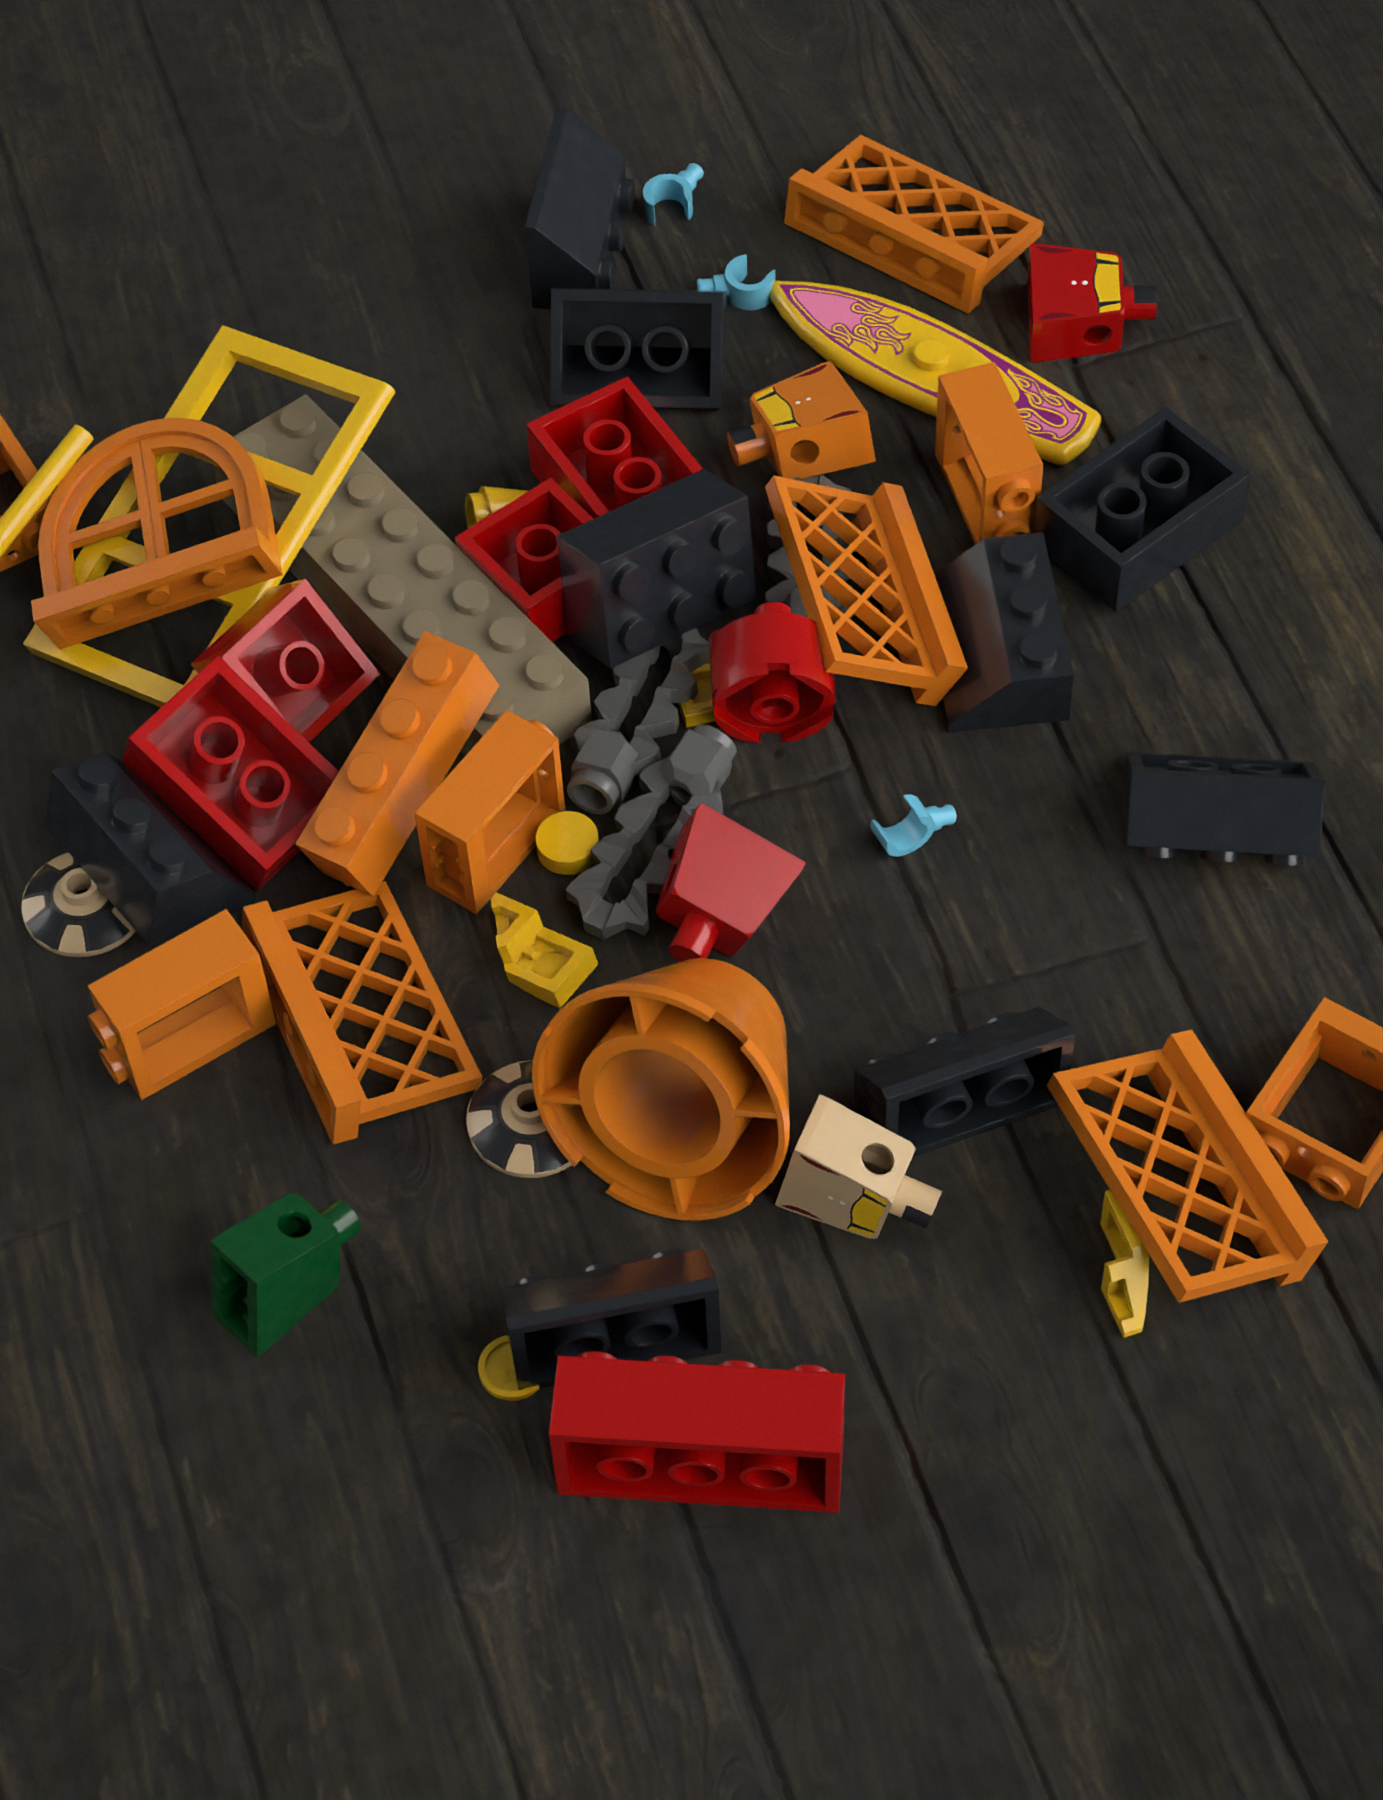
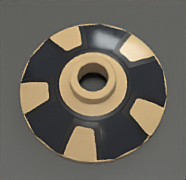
(69, 921)
(505, 1134)

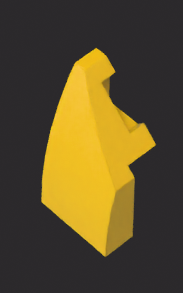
(538, 957)
(1127, 1276)

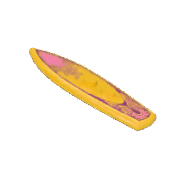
(907, 350)

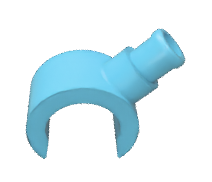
(671, 187)
(739, 294)
(915, 828)

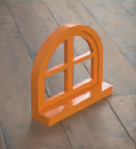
(167, 580)

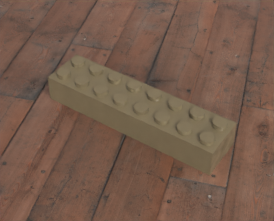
(399, 575)

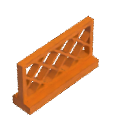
(903, 241)
(896, 577)
(312, 1035)
(1227, 1154)

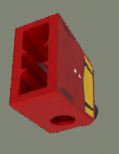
(1080, 302)

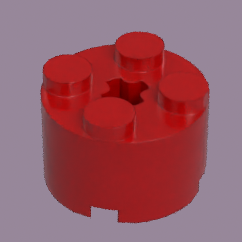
(770, 676)

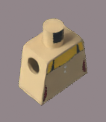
(853, 1174)

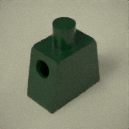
(277, 1267)

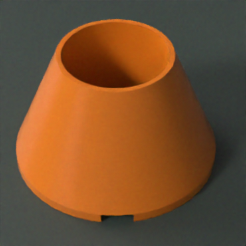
(670, 1088)

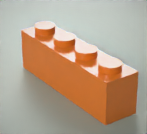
(398, 763)

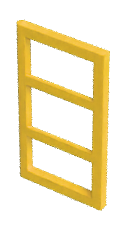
(314, 493)

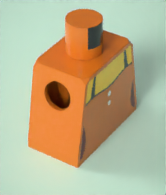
(806, 426)

